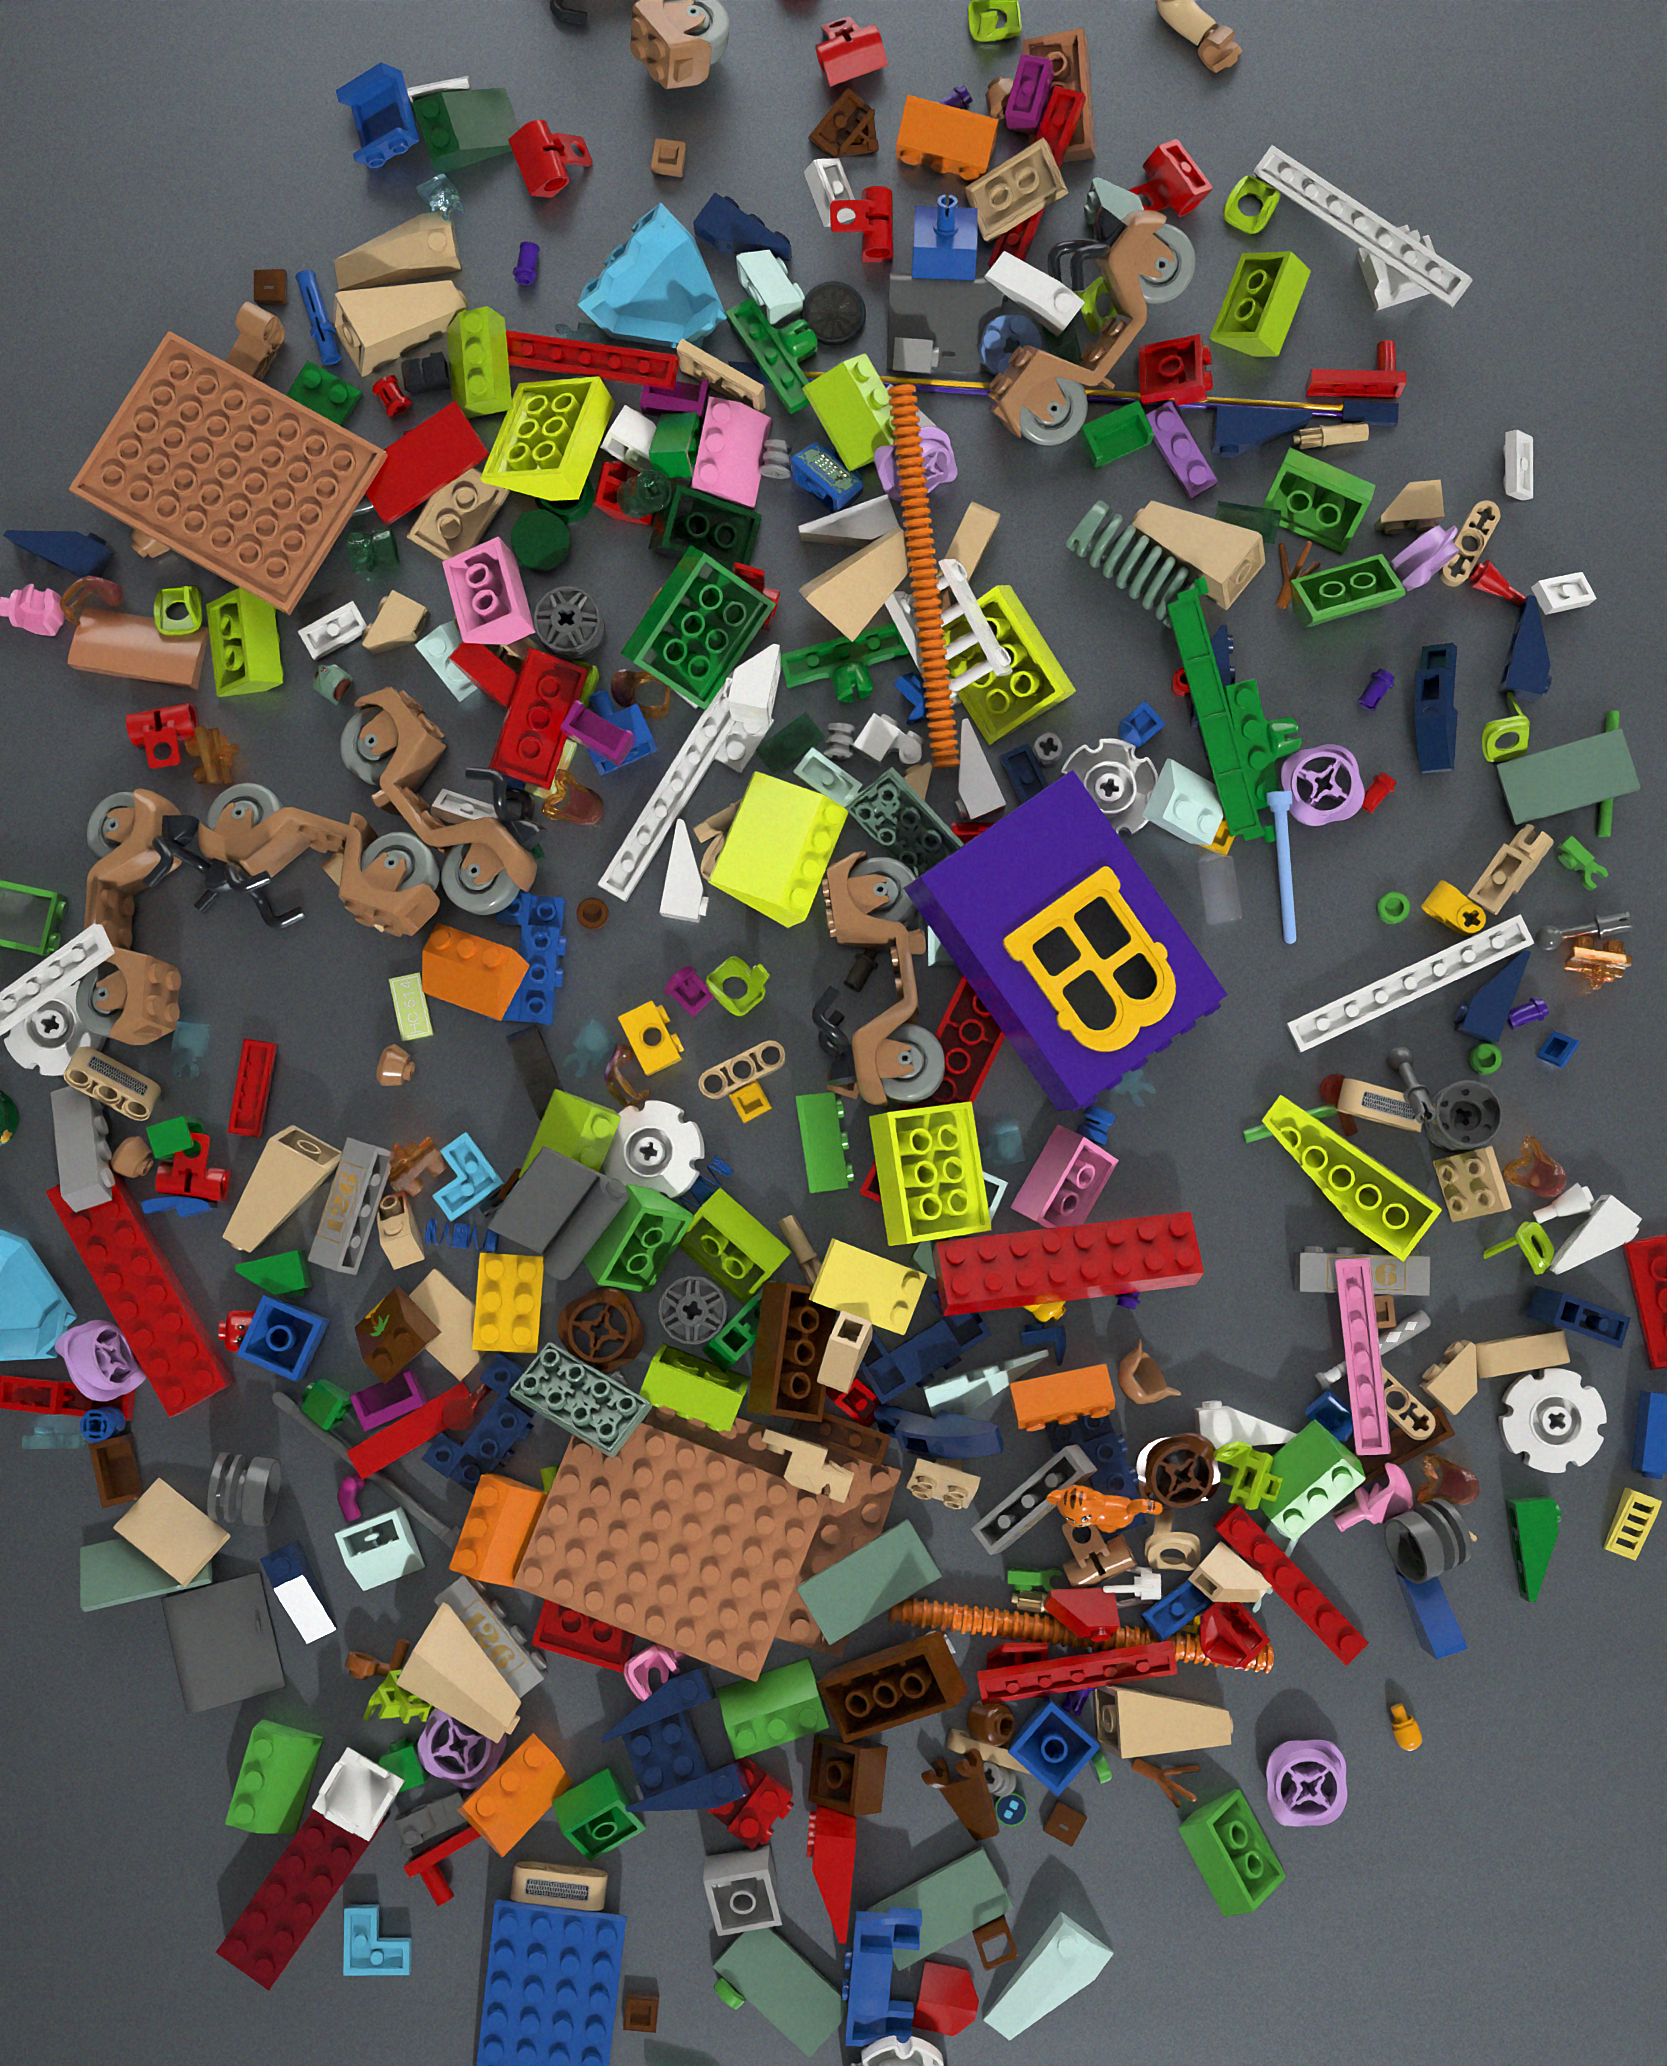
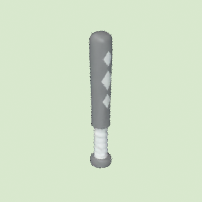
(1388, 1340)

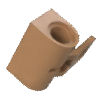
(1095, 1559)

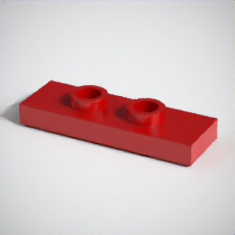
(252, 1088)

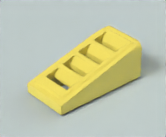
(1647, 1519)

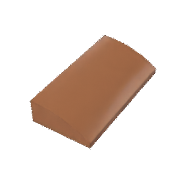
(1071, 71)
(136, 649)

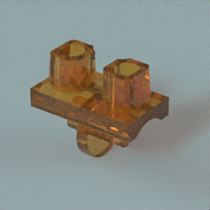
(215, 755)
(1597, 964)
(411, 1162)

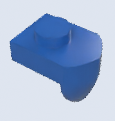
(912, 688)
(1140, 725)
(1038, 1333)
(1332, 1415)

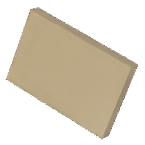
(1016, 190)
(721, 376)
(457, 515)
(454, 1317)
(171, 1532)

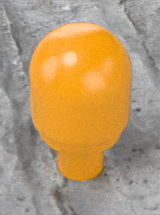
(1405, 1729)

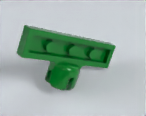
(776, 350)
(844, 660)
(1259, 739)

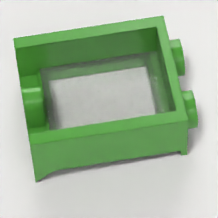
(30, 918)

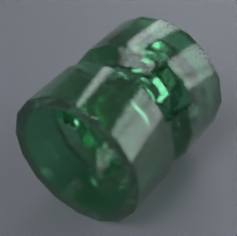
(644, 494)
(372, 550)

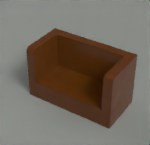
(116, 1470)

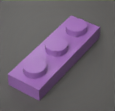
(1180, 451)

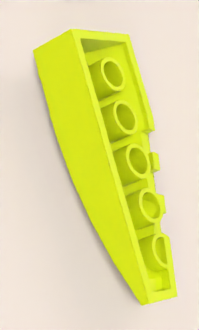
(1355, 1182)

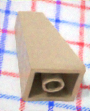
(393, 320)
(1206, 546)
(860, 584)
(283, 1179)
(459, 1678)
(1150, 1723)

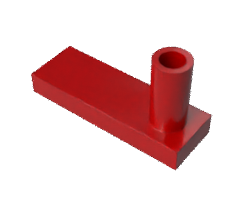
(1382, 383)
(426, 1862)

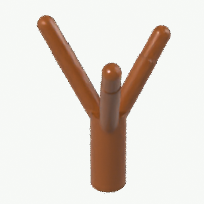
(1286, 591)
(1159, 1776)

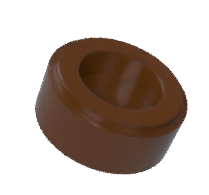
(592, 913)

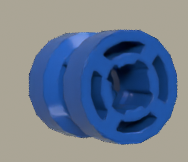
(1092, 1131)
(110, 1423)

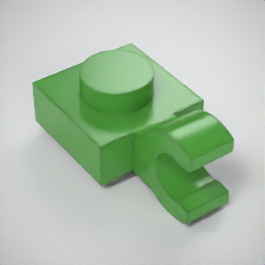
(1575, 856)
(1024, 1577)

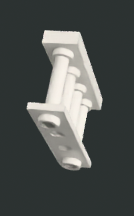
(902, 612)

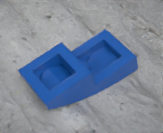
(185, 1205)

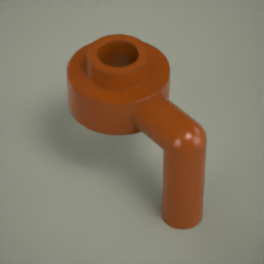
(365, 1665)

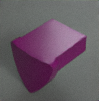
(688, 990)

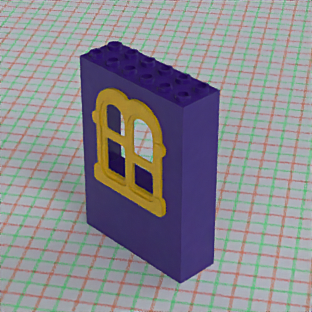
(1025, 881)

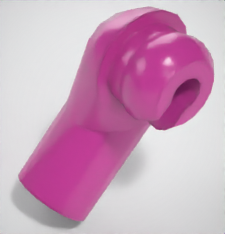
(347, 1494)

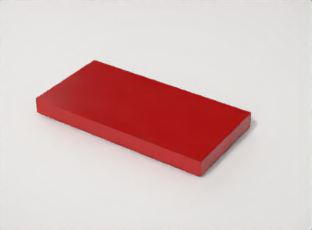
(425, 462)
(531, 730)
(1648, 1279)

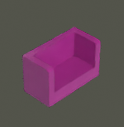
(1029, 94)
(682, 399)
(597, 734)
(389, 1400)

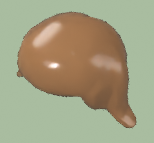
(1152, 1382)

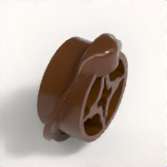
(610, 1299)
(1155, 1454)

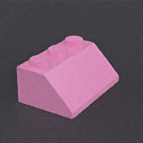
(731, 452)
(488, 594)
(1064, 1181)

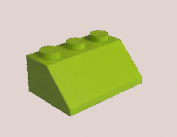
(1261, 303)
(479, 362)
(853, 410)
(243, 644)
(575, 1130)
(732, 1246)
(694, 1387)

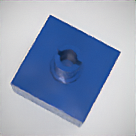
(945, 241)
(628, 718)

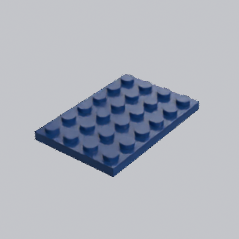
(550, 1986)

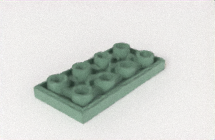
(1568, 777)
(903, 823)
(581, 1399)
(120, 1573)
(868, 1581)
(952, 1903)
(783, 1987)

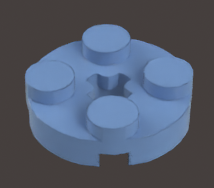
(993, 341)

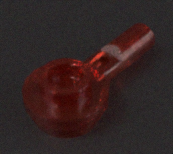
(1330, 1092)
(459, 1413)

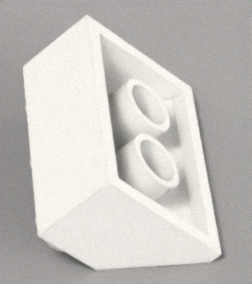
(754, 687)

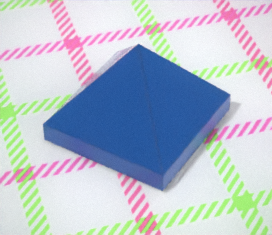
(1558, 1049)

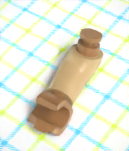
(1190, 21)

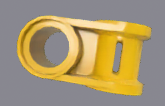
(1451, 907)

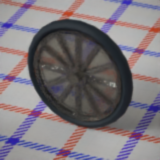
(834, 312)

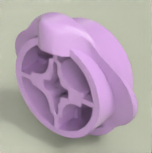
(938, 462)
(1425, 557)
(1338, 757)
(100, 1360)
(432, 1755)
(1288, 1807)

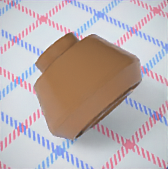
(998, 96)
(145, 545)
(394, 1066)
(132, 1158)

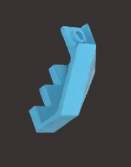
(655, 287)
(30, 1303)

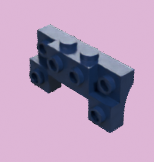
(922, 1354)
(494, 1435)
(1106, 1453)

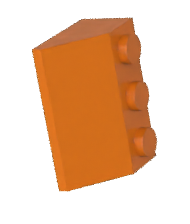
(946, 138)
(471, 971)
(1062, 1397)
(497, 1529)
(515, 1794)

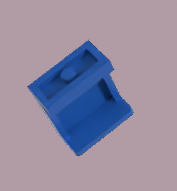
(380, 114)

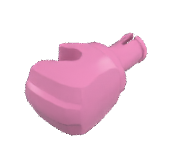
(34, 610)
(1380, 1504)
(638, 1667)

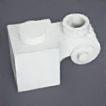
(883, 737)

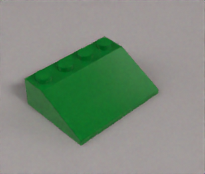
(698, 627)

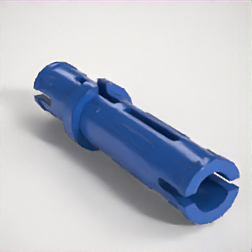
(321, 329)

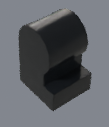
(426, 374)

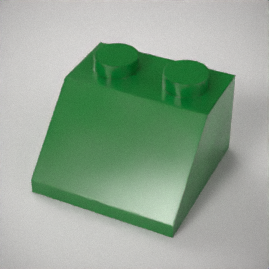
(596, 1815)

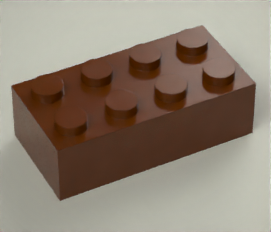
(790, 1353)
(892, 1687)

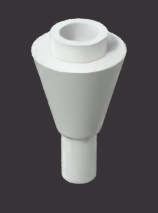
(1572, 1202)

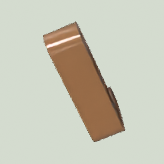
(258, 341)

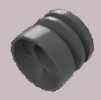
(568, 642)
(1480, 1111)
(710, 1300)
(244, 1489)
(1428, 1540)

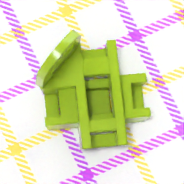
(1243, 1460)
(396, 1701)

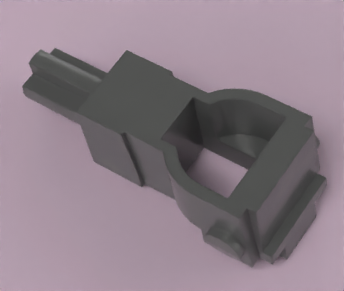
(429, 1819)

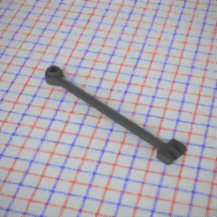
(447, 1535)

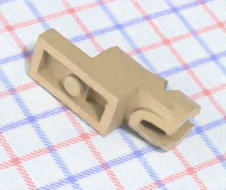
(1510, 869)
(807, 1465)

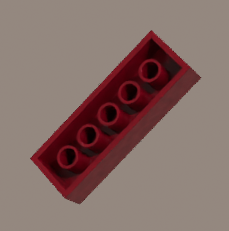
(293, 1898)

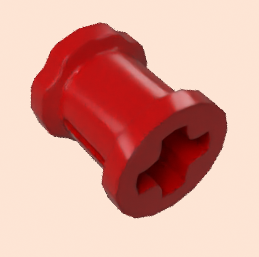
(391, 396)

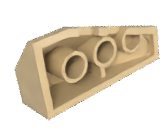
(407, 252)

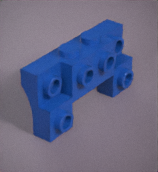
(541, 948)
(870, 1966)

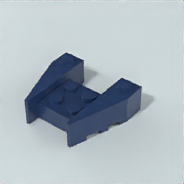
(669, 1754)

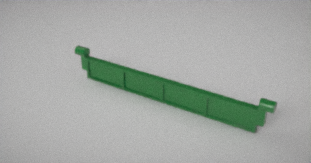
(1214, 715)

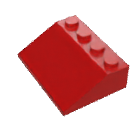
(832, 1847)

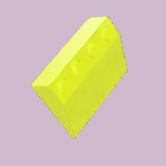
(550, 438)
(1037, 680)
(778, 848)
(929, 1173)

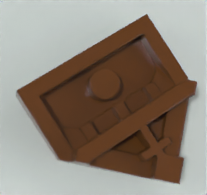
(847, 128)

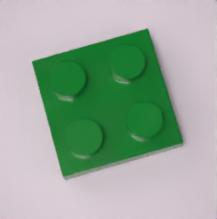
(325, 393)

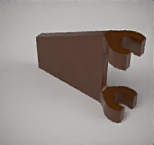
(967, 1795)

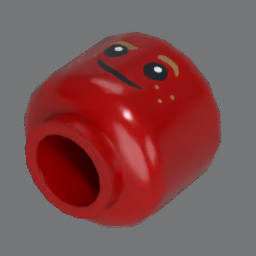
(235, 1328)

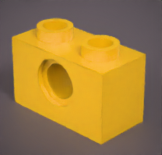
(636, 1025)

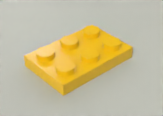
(508, 1303)

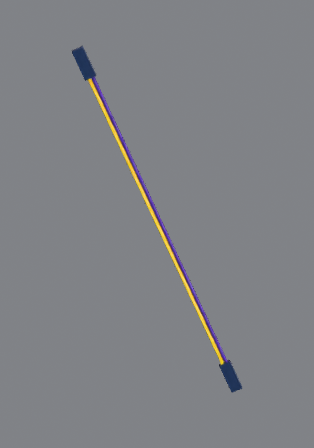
(1352, 411)

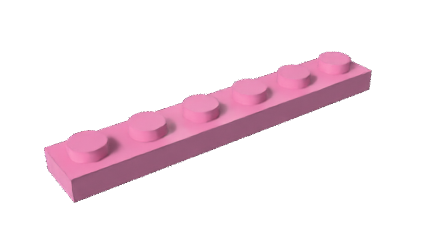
(1363, 1356)

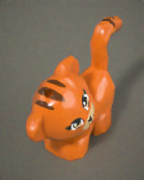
(1086, 1507)

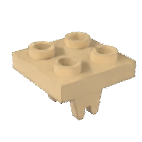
(1472, 1184)
(943, 1482)

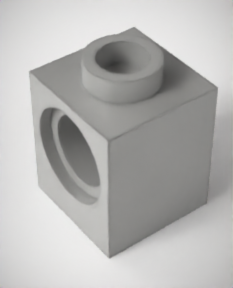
(915, 355)

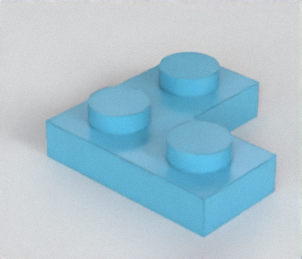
(474, 1181)
(366, 1952)

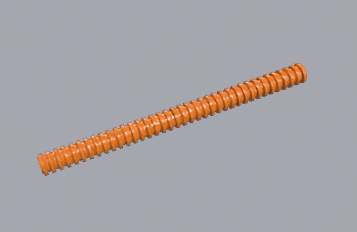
(923, 574)
(1047, 1630)

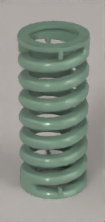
(1124, 565)

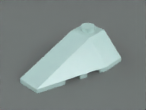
(972, 1388)
(1053, 1972)

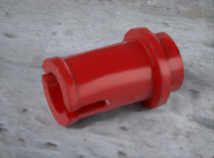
(1177, 687)
(1377, 791)

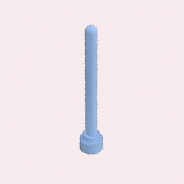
(1279, 804)

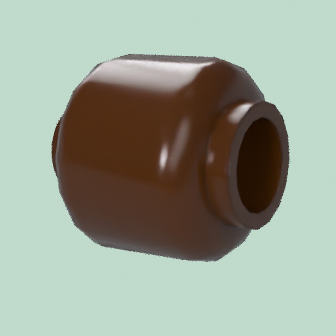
(990, 1723)

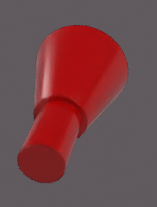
(1490, 580)

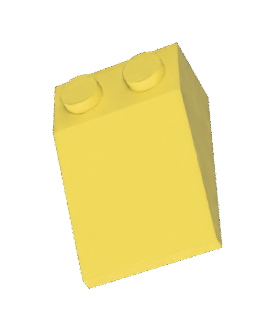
(868, 1286)

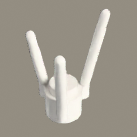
(1145, 1588)

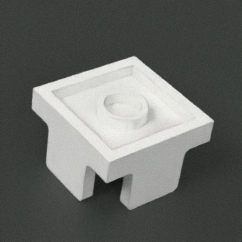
(1387, 284)
(357, 1794)

